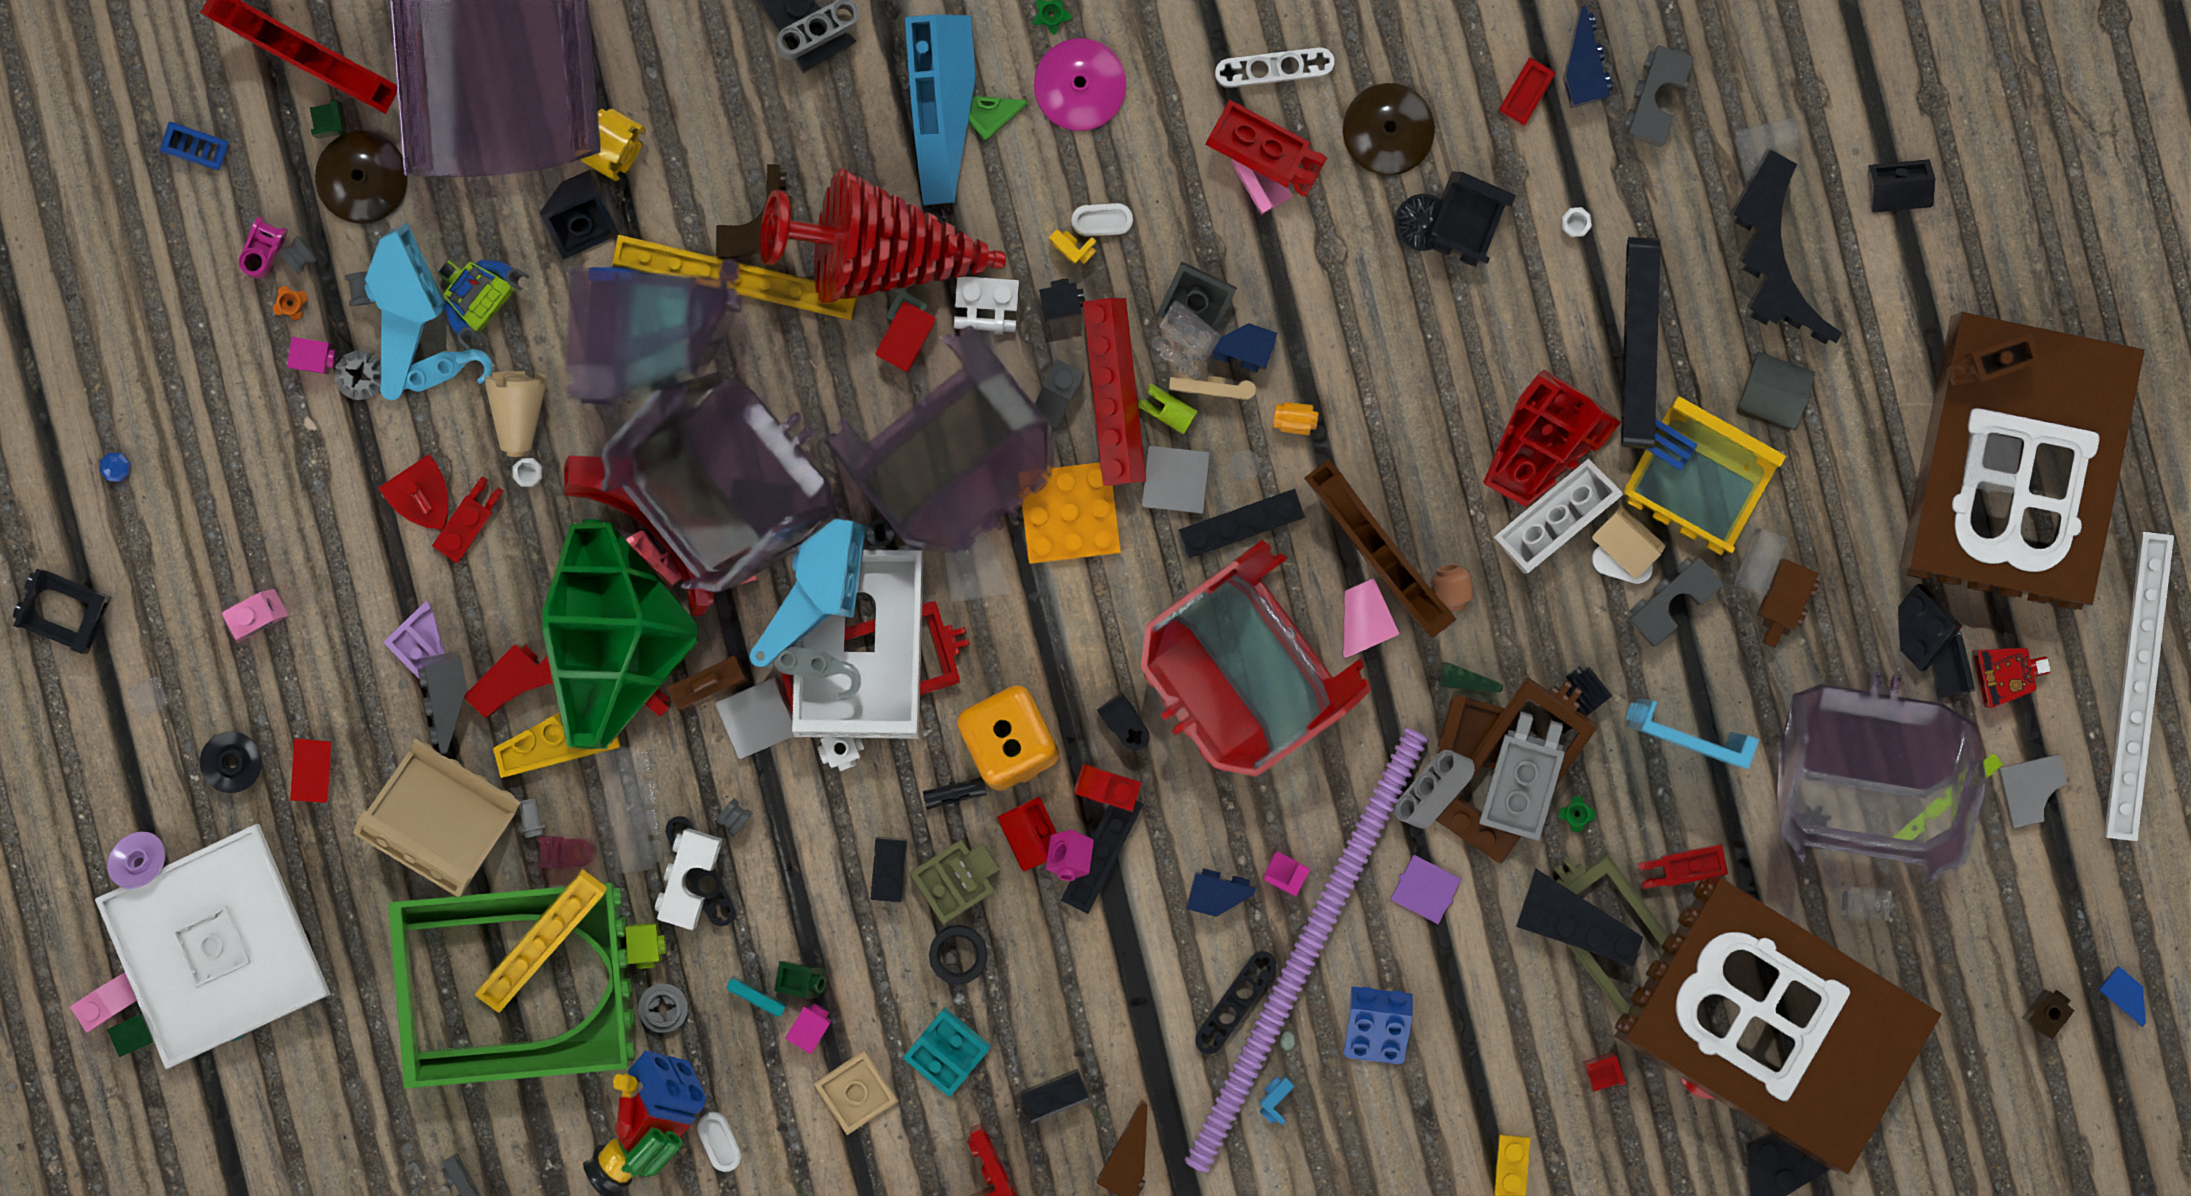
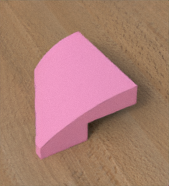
(1365, 618)

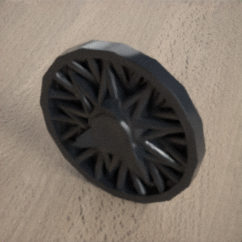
(1414, 220)

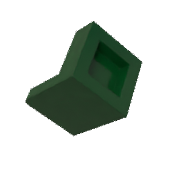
(328, 120)
(130, 1035)

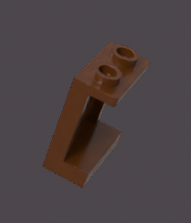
(1467, 726)

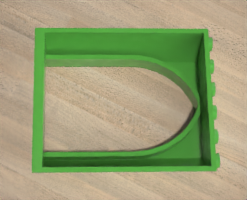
(594, 1045)

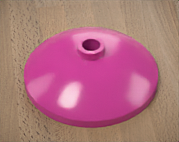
(1086, 106)

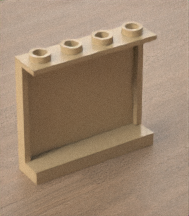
(437, 818)

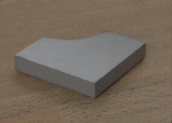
(2029, 787)

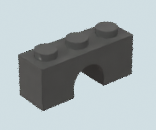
(1647, 121)
(1653, 616)

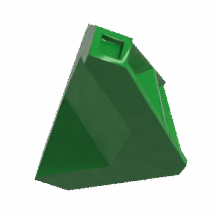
(609, 633)

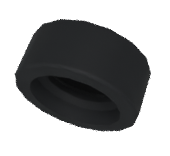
(963, 977)

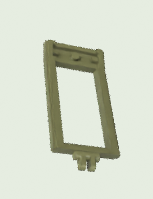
(1579, 879)

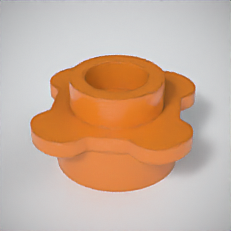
(281, 306)

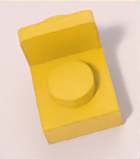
(1067, 246)

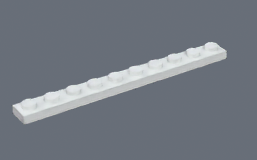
(2139, 686)

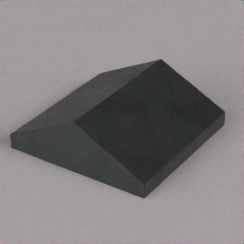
(1200, 293)
(1776, 390)

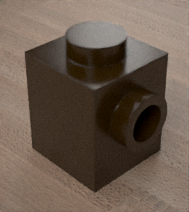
(2049, 1013)

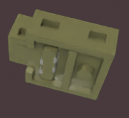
(956, 879)

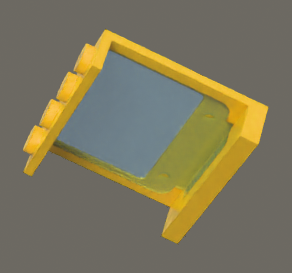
(1716, 485)

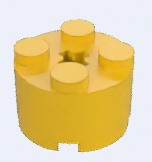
(617, 143)

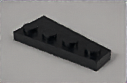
(786, 12)
(1568, 918)

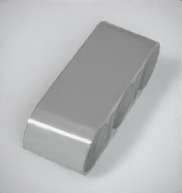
(808, 41)
(1434, 789)

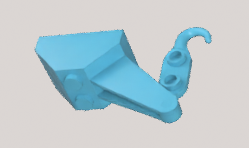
(407, 299)

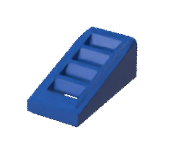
(165, 146)

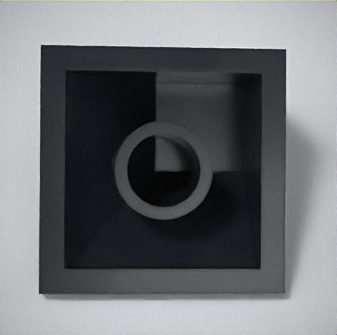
(578, 215)

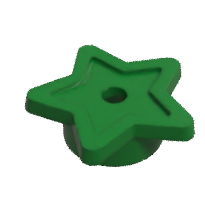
(1043, 18)

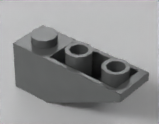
(446, 690)

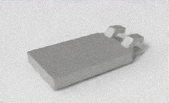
(1524, 780)

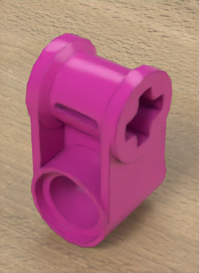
(262, 246)

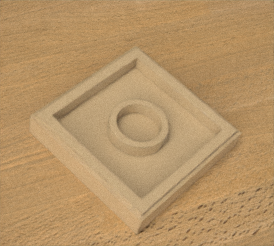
(855, 1092)

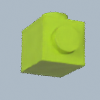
(644, 944)

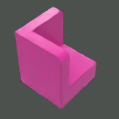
(1286, 873)

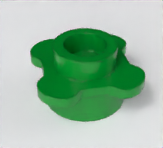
(1586, 814)

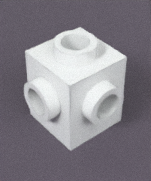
(845, 760)

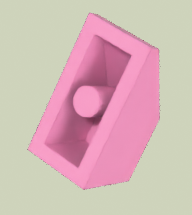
(104, 1003)

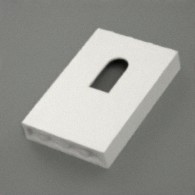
(890, 676)

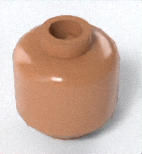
(1453, 586)

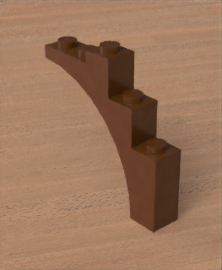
(1379, 549)

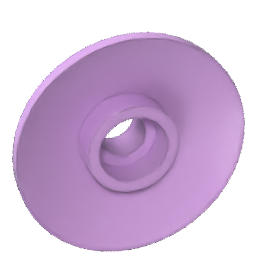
(130, 853)

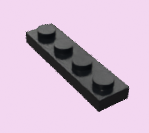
(1241, 523)
(1106, 846)

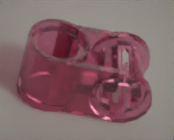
(559, 851)

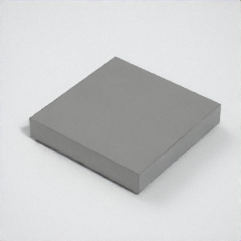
(1175, 479)

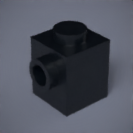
(1061, 300)

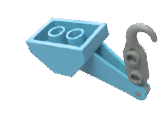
(826, 586)

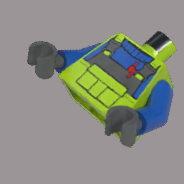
(477, 294)

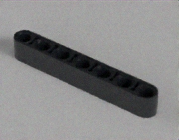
(1640, 342)

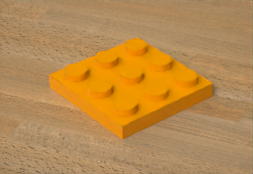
(1071, 516)

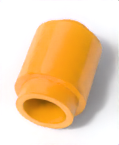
(1295, 418)

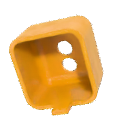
(1028, 727)

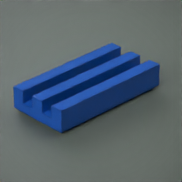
(1676, 435)

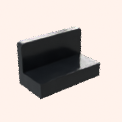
(1902, 185)
(1952, 669)

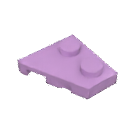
(417, 638)

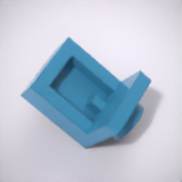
(1276, 1091)

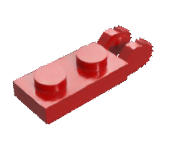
(466, 522)
(1687, 866)

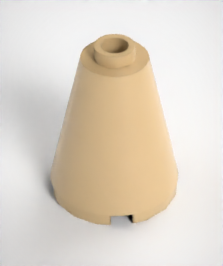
(515, 408)

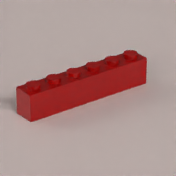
(1114, 391)

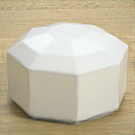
(1576, 222)
(527, 472)

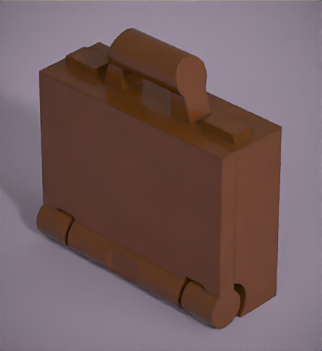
(708, 684)

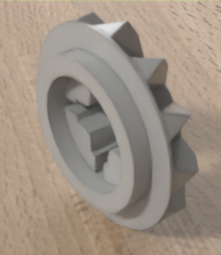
(345, 381)
(655, 1020)

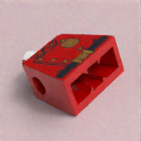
(2007, 674)

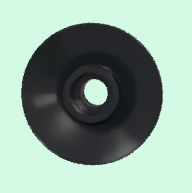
(215, 762)

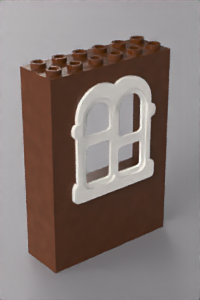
(2070, 400)
(1842, 1061)

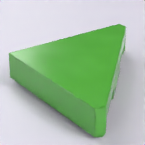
(992, 113)

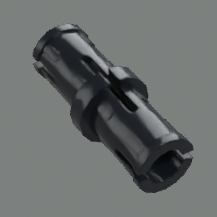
(954, 793)

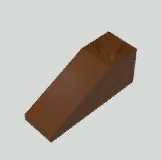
(1126, 1164)

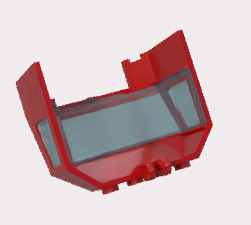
(1243, 670)

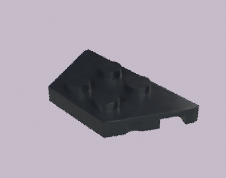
(1778, 1167)

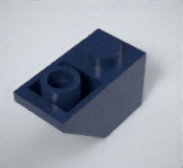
(1248, 345)
(1216, 895)

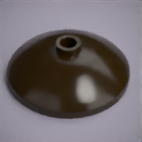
(1374, 146)
(382, 180)

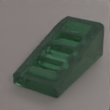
(1457, 677)

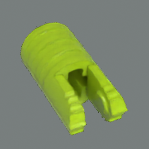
(1175, 412)

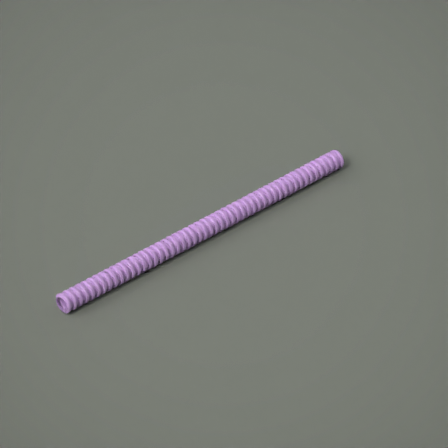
(1306, 951)

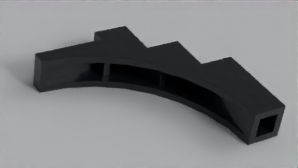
(1762, 207)

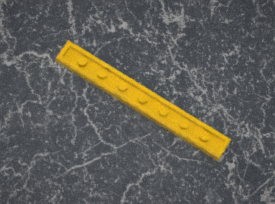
(753, 281)

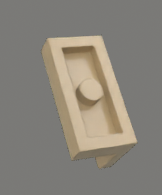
(1628, 542)

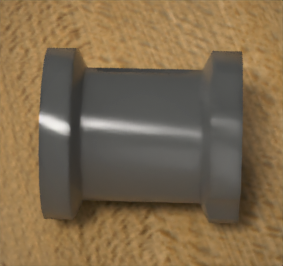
(357, 289)

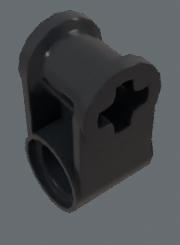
(1120, 718)

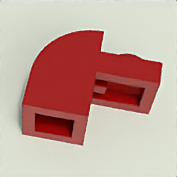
(1107, 787)

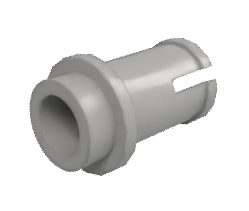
(530, 818)

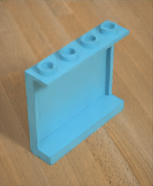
(1737, 750)

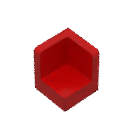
(1604, 1071)

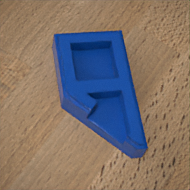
(2125, 993)

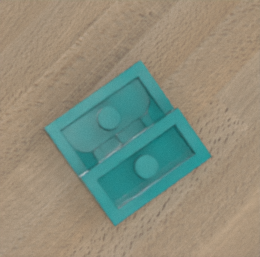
(947, 1052)

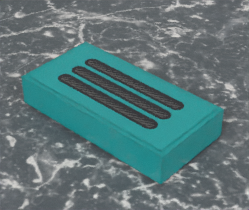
(756, 996)

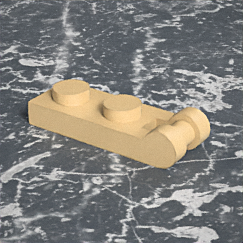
(1213, 387)

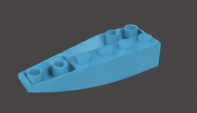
(941, 98)

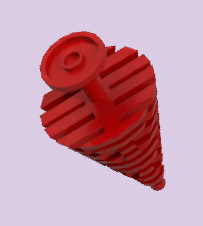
(872, 241)

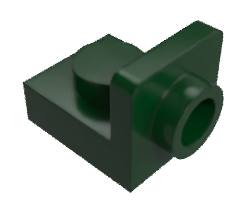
(800, 980)

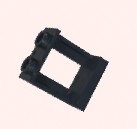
(29, 619)

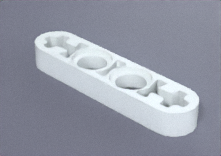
(1275, 72)

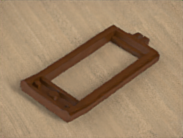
(1463, 817)

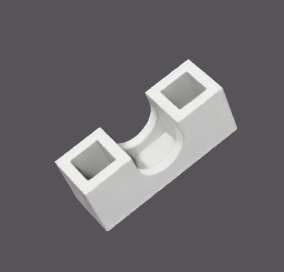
(678, 903)

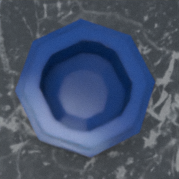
(115, 467)

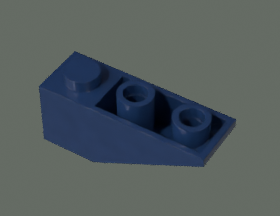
(1583, 71)

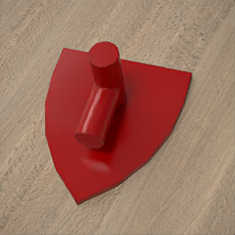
(419, 494)

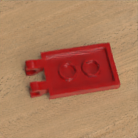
(1266, 148)

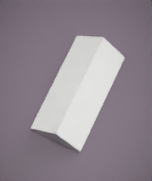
(1558, 516)

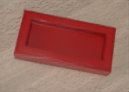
(1526, 91)

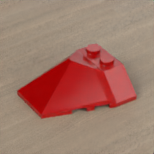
(1545, 437)

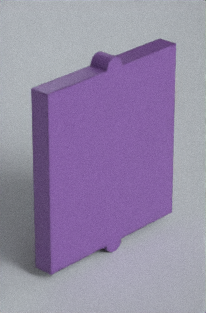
(1425, 889)

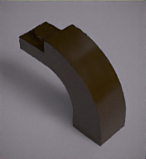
(744, 239)

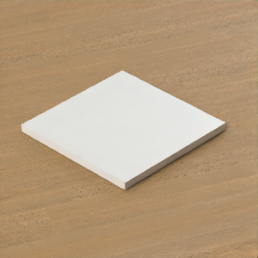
(213, 947)

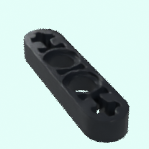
(695, 875)
(1239, 1004)

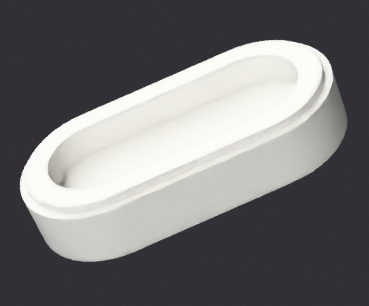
(1102, 220)
(1608, 566)
(719, 1141)

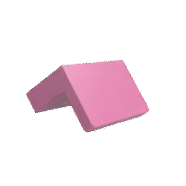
(1262, 190)

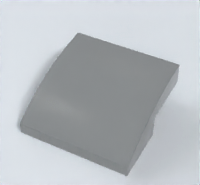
(756, 718)

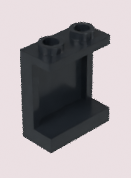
(1467, 217)

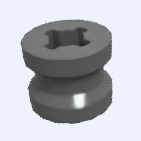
(298, 255)
(733, 817)

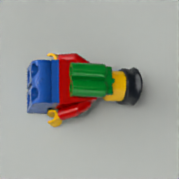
(647, 1123)

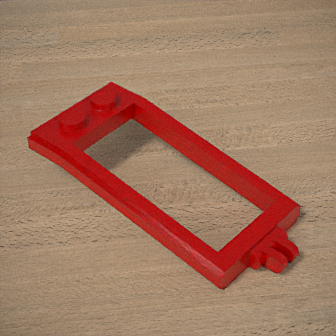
(943, 639)

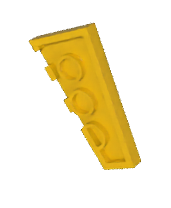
(540, 748)

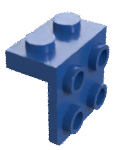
(1378, 1025)

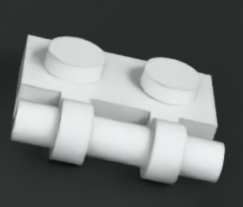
(987, 295)

